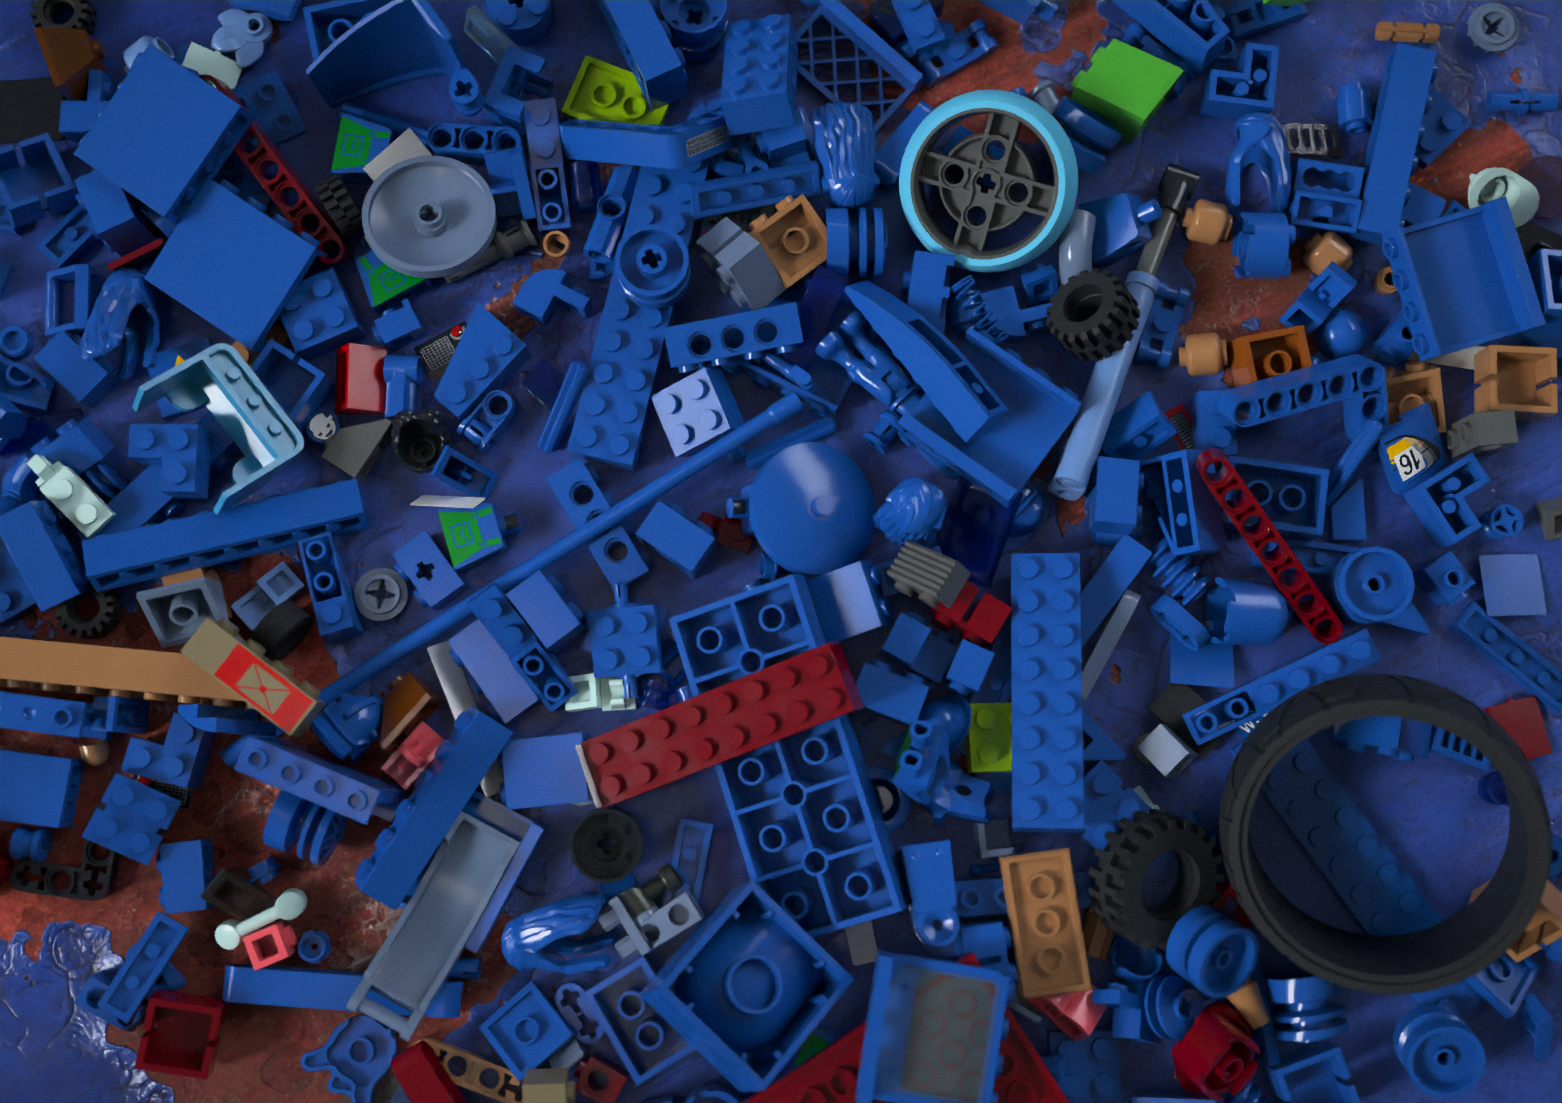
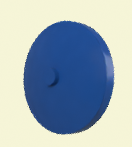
(812, 509)

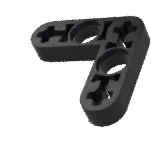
(80, 875)

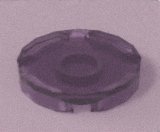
(1546, 177)

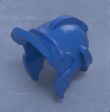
(350, 725)

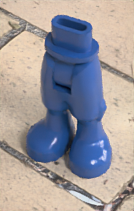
(877, 371)

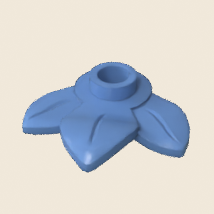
(239, 38)

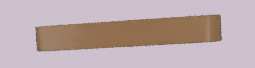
(475, 1066)

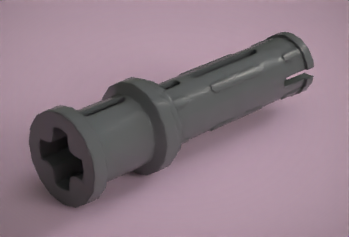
(502, 245)

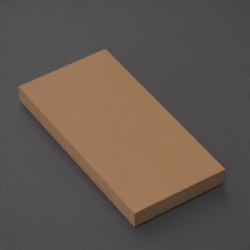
(1045, 923)

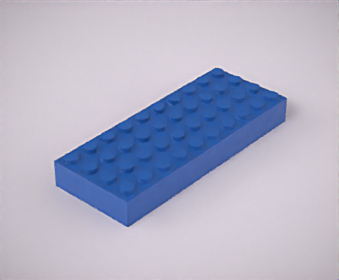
(807, 800)

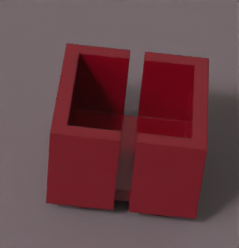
(982, 622)
(184, 1034)

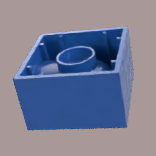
(747, 987)

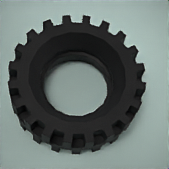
(1126, 862)

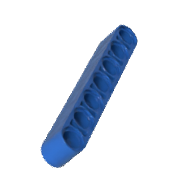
(319, 989)

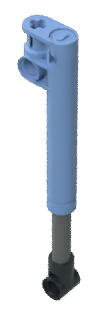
(1089, 429)

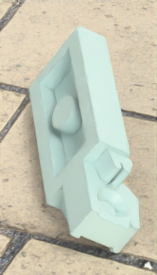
(71, 495)

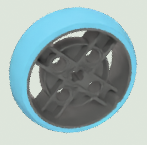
(1052, 200)

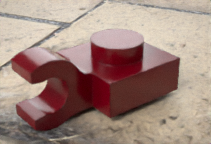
(729, 532)

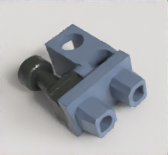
(643, 920)

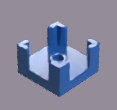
(516, 73)

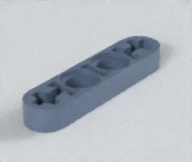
(1107, 639)

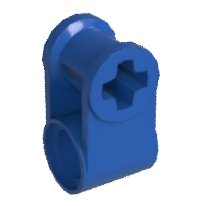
(487, 422)

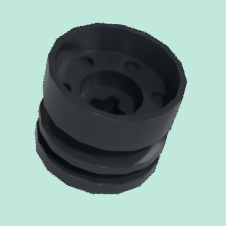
(592, 858)

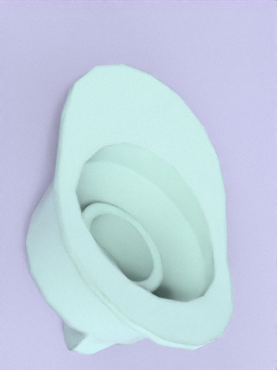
(1502, 182)

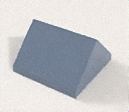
(181, 608)

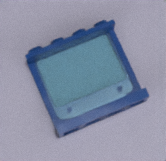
(933, 1031)

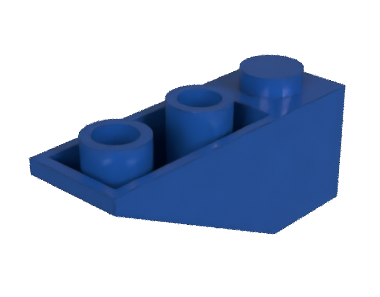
(330, 589)

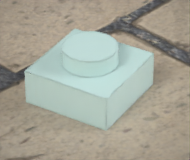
(588, 693)

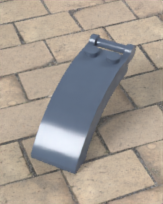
(435, 924)

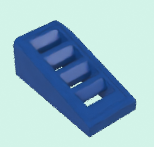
(1435, 747)

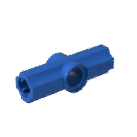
(608, 229)

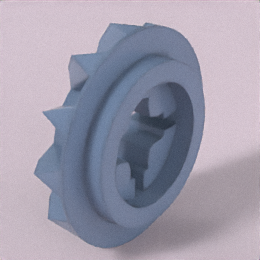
(1488, 15)
(372, 582)

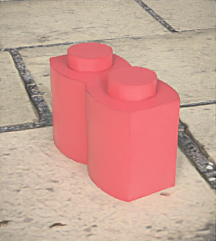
(1071, 1012)

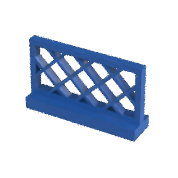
(871, 45)

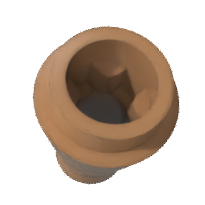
(1250, 1004)

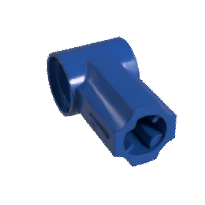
(402, 377)

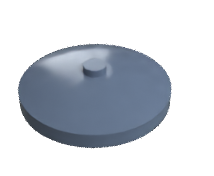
(429, 216)

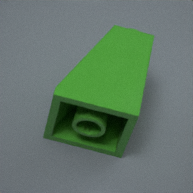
(1125, 86)

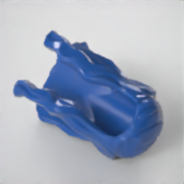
(1263, 143)
(845, 148)
(116, 314)
(912, 512)
(545, 930)

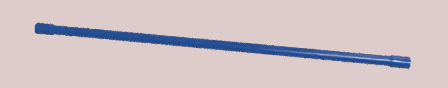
(772, 415)

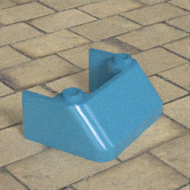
(240, 405)

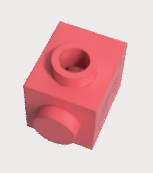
(270, 944)

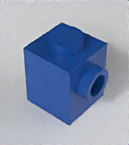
(1395, 341)
(1444, 579)

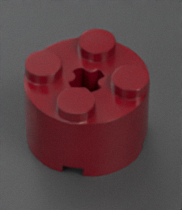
(1216, 1056)

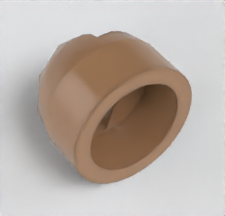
(553, 250)
(94, 752)

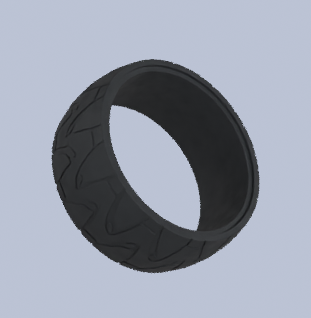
(1411, 960)

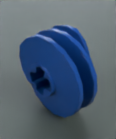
(1171, 1006)

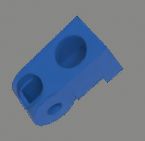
(93, 992)

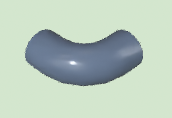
(1076, 245)

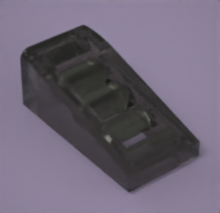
(1308, 129)

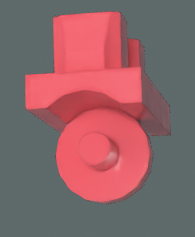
(413, 755)

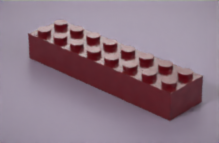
(722, 724)

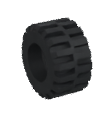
(1109, 326)

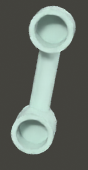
(287, 907)

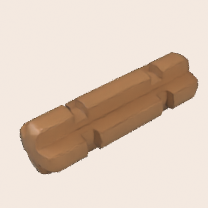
(1407, 32)

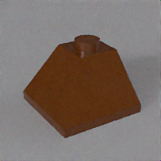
(70, 57)
(406, 708)

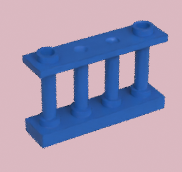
(48, 715)

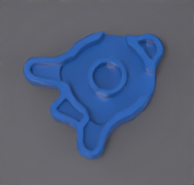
(356, 1056)

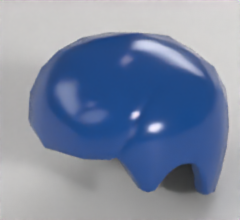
(1341, 333)
(1133, 961)

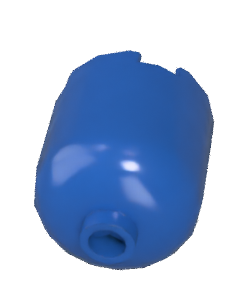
(1245, 612)

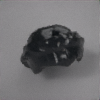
(419, 434)

